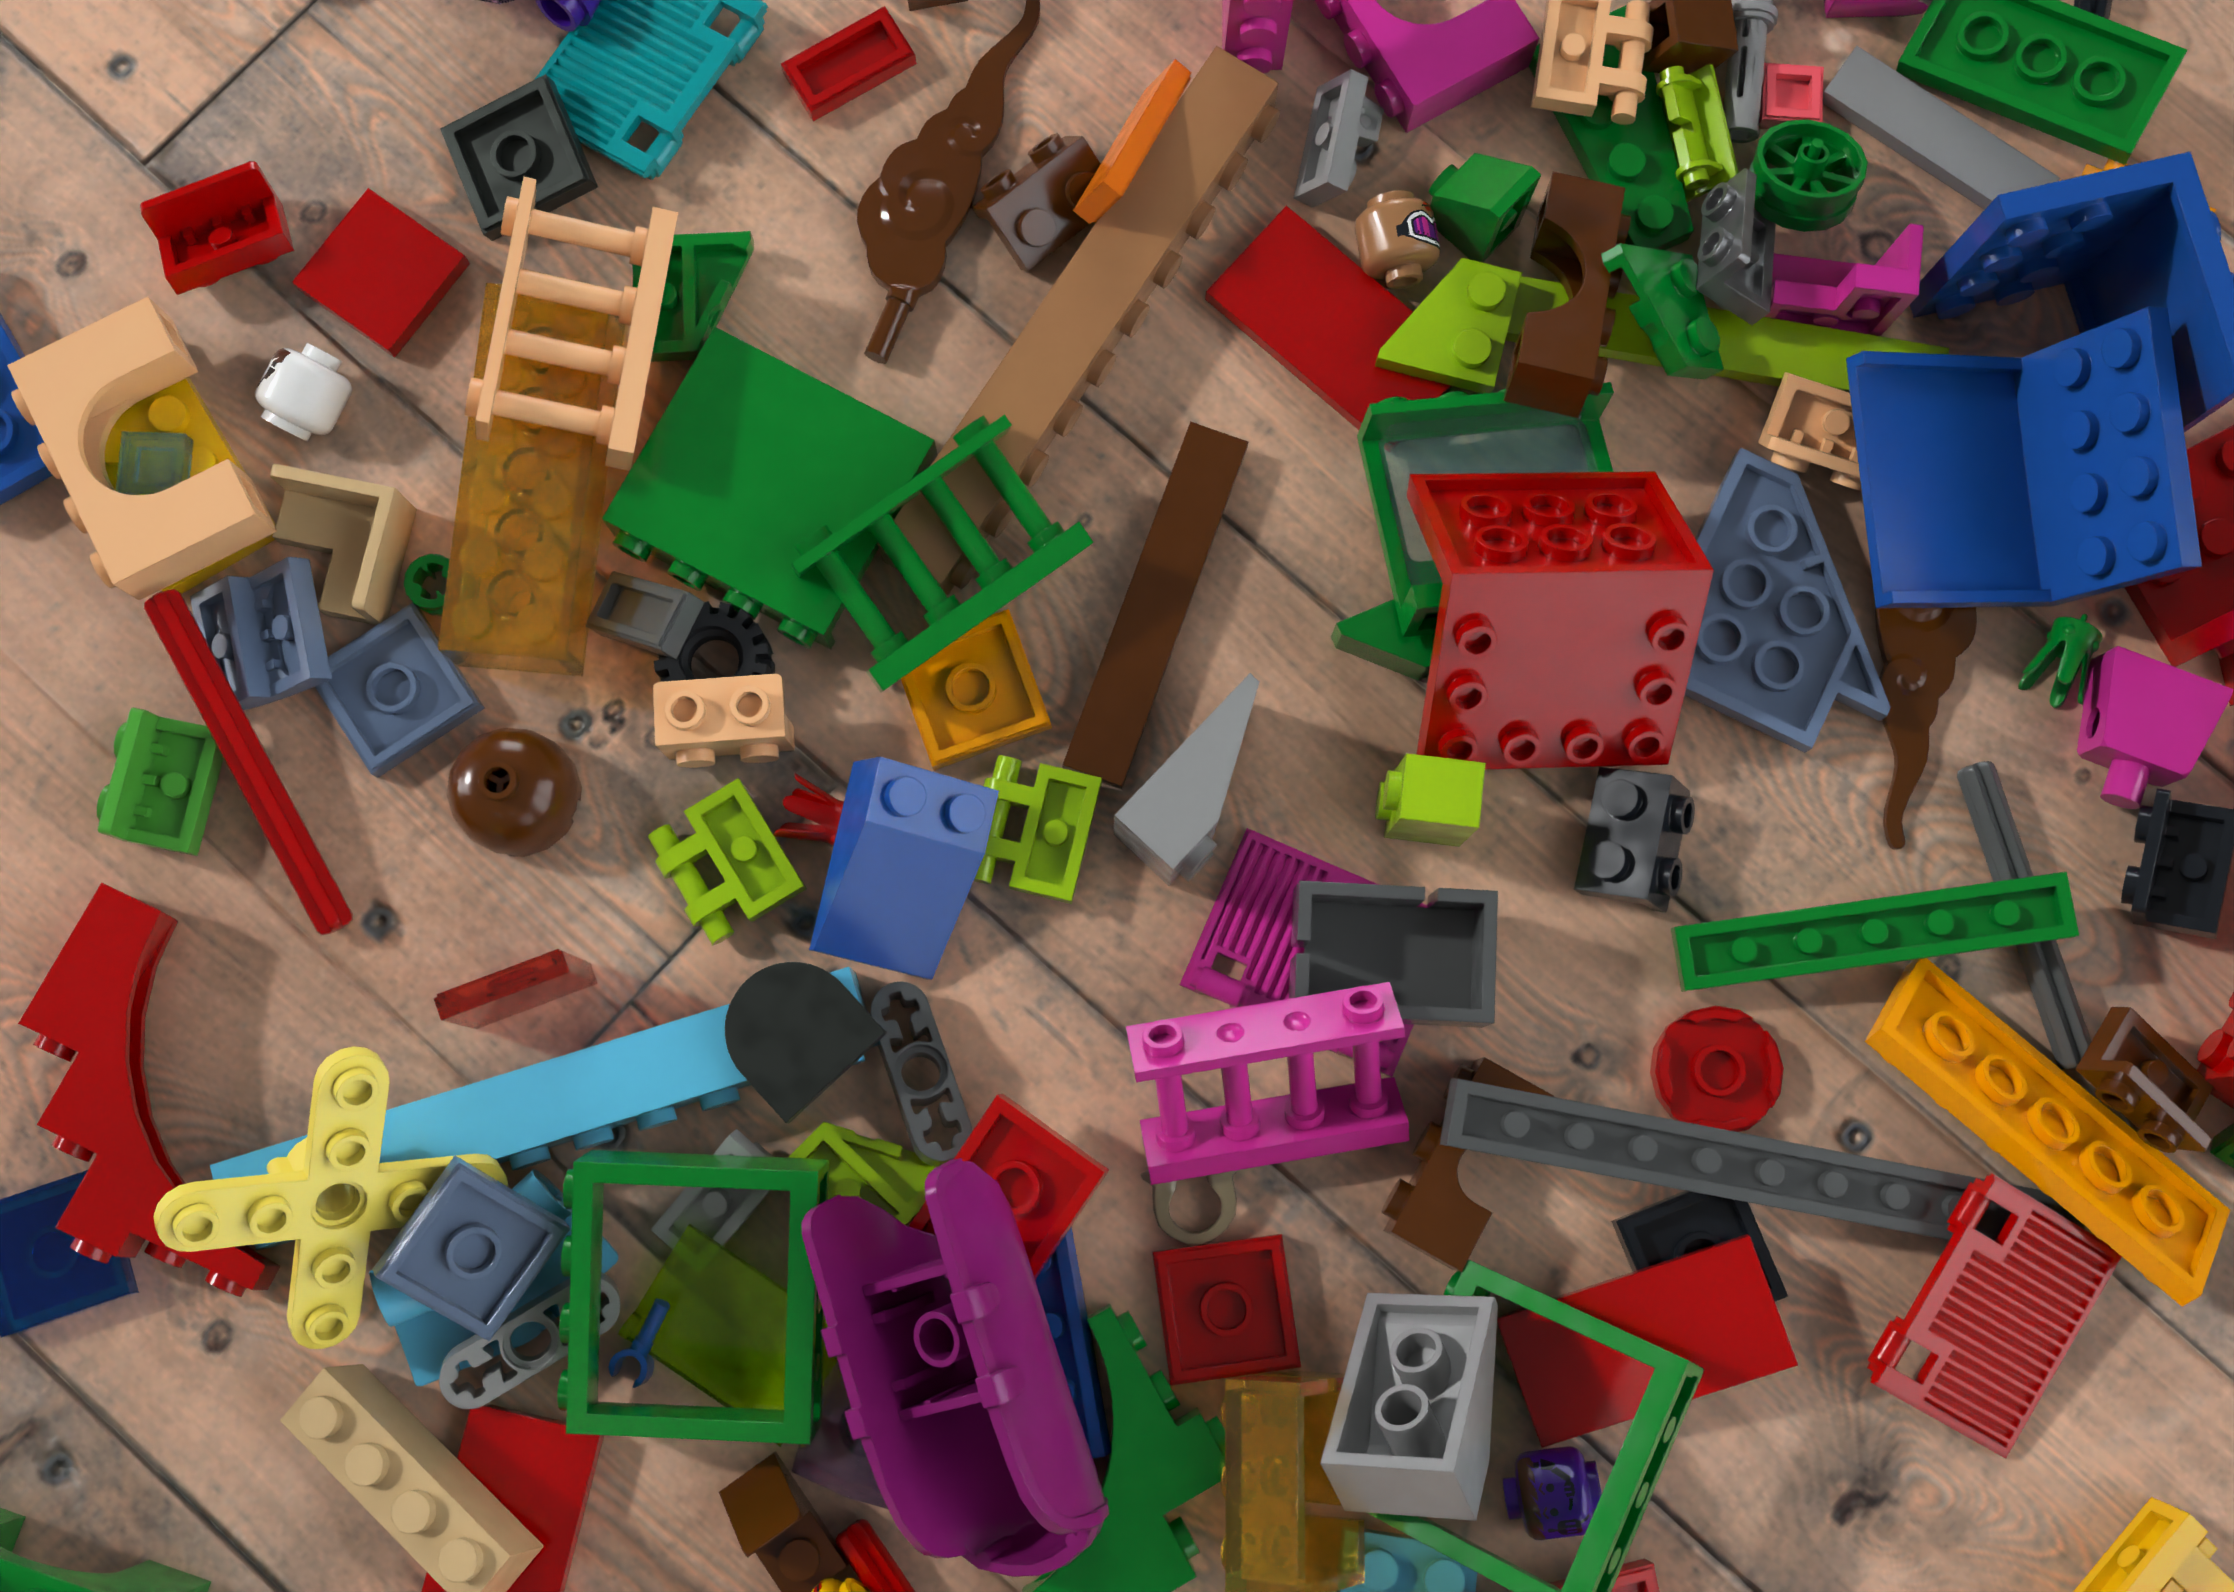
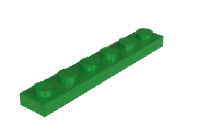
(1874, 931)

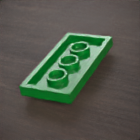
(2045, 68)

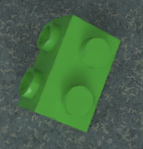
(160, 783)

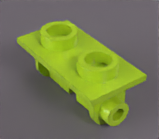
(1697, 129)

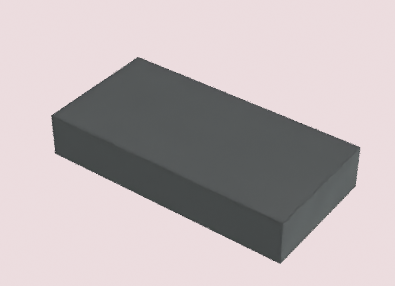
(644, 614)

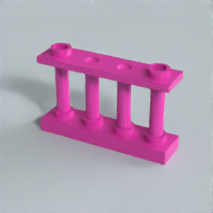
(1279, 1127)

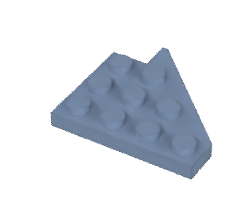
(1776, 616)

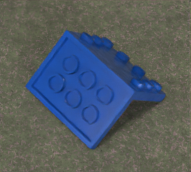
(2118, 247)
(2024, 470)

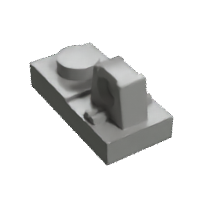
(1338, 124)
(713, 1210)

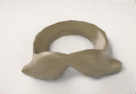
(1162, 1193)

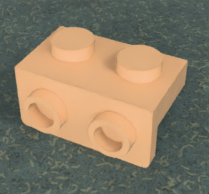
(1813, 426)
(721, 719)

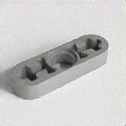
(478, 1351)

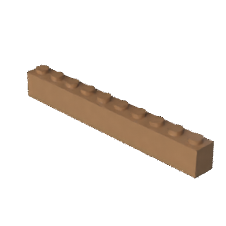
(1101, 298)

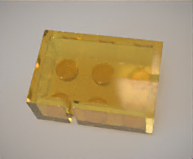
(1273, 1467)

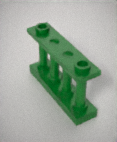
(945, 614)

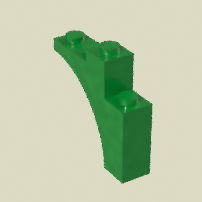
(1148, 1473)

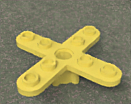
(319, 1195)

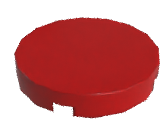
(1716, 1069)

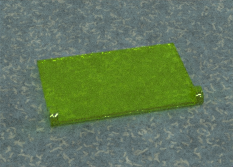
(721, 1324)

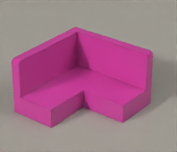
(1846, 293)

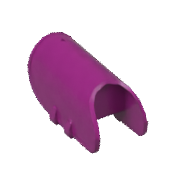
(956, 1377)

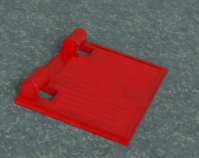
(1995, 1315)

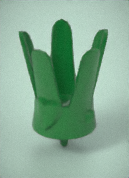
(2072, 642)

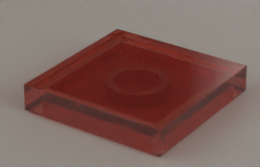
(515, 989)

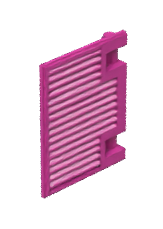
(1255, 929)

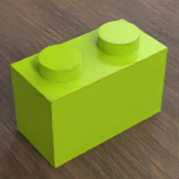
(1431, 800)

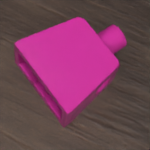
(2145, 722)

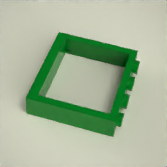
(580, 1317)
(1632, 1475)

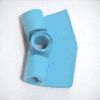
(430, 1336)

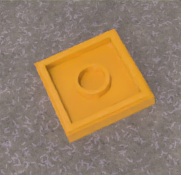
(976, 694)

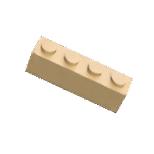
(410, 1482)

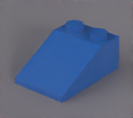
(901, 865)

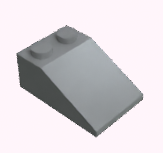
(1179, 806)
(1415, 1407)

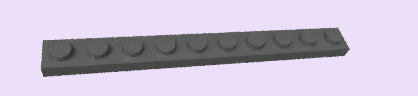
(1712, 1161)

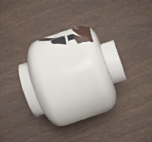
(303, 391)

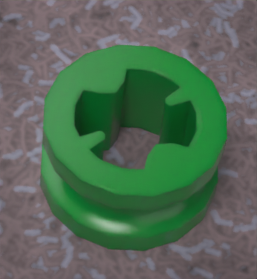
(415, 577)

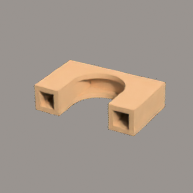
(75, 397)

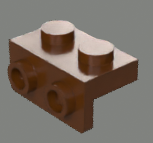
(1037, 203)
(2147, 1082)

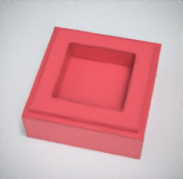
(1791, 94)

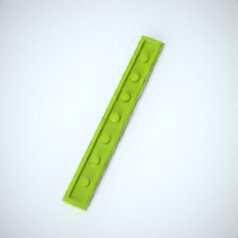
(1747, 351)

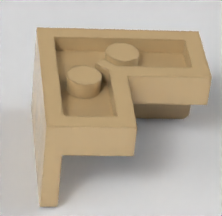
(358, 524)

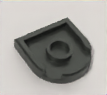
(796, 1033)

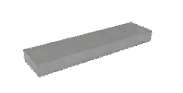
(1929, 131)

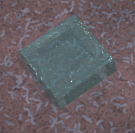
(152, 461)

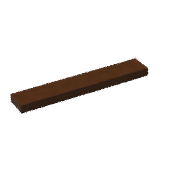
(1155, 605)

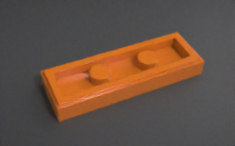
(1133, 143)

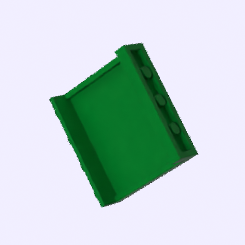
(751, 469)

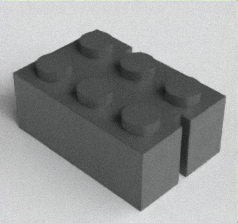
(1376, 934)

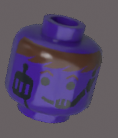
(1553, 1492)

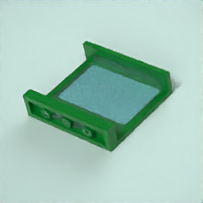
(1458, 437)

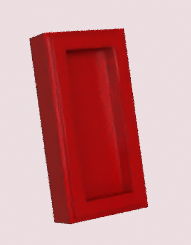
(849, 63)

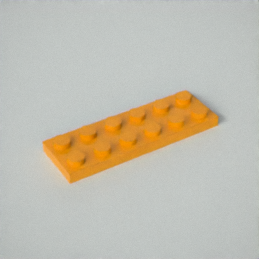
(2051, 1129)

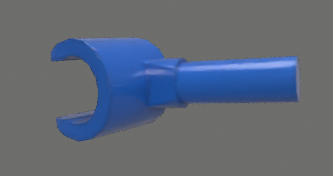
(642, 1344)

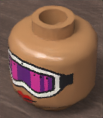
(1397, 238)

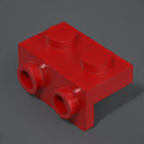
(217, 227)

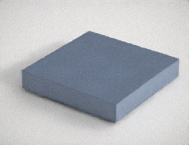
(396, 691)
(471, 1248)

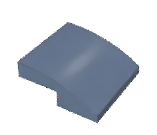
(265, 632)

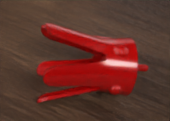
(820, 809)

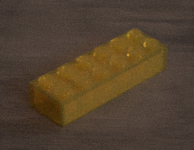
(530, 508)

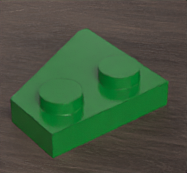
(697, 290)
(1670, 309)

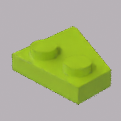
(1457, 328)
(869, 1169)

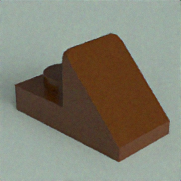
(781, 1527)

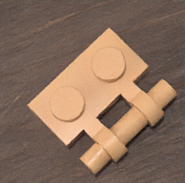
(1573, 52)

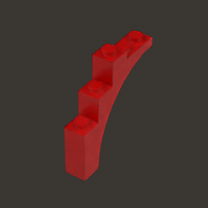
(98, 1007)

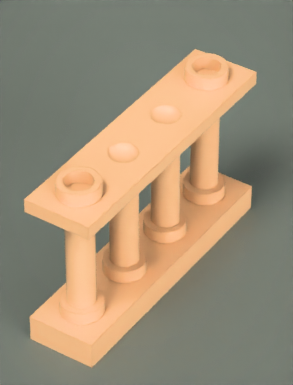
(634, 306)

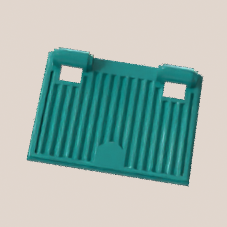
(648, 67)

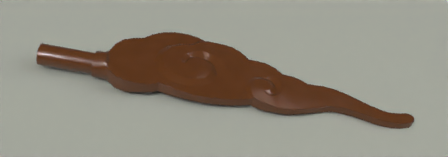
(931, 187)
(1918, 668)

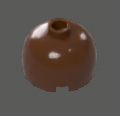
(534, 806)

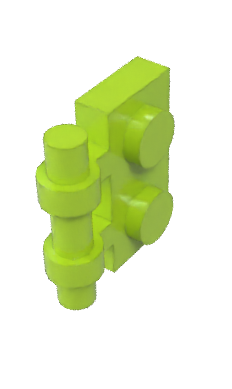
(1053, 832)
(744, 852)

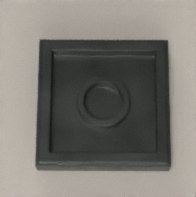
(515, 138)

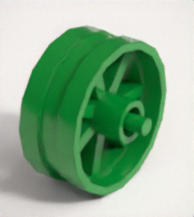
(1805, 158)

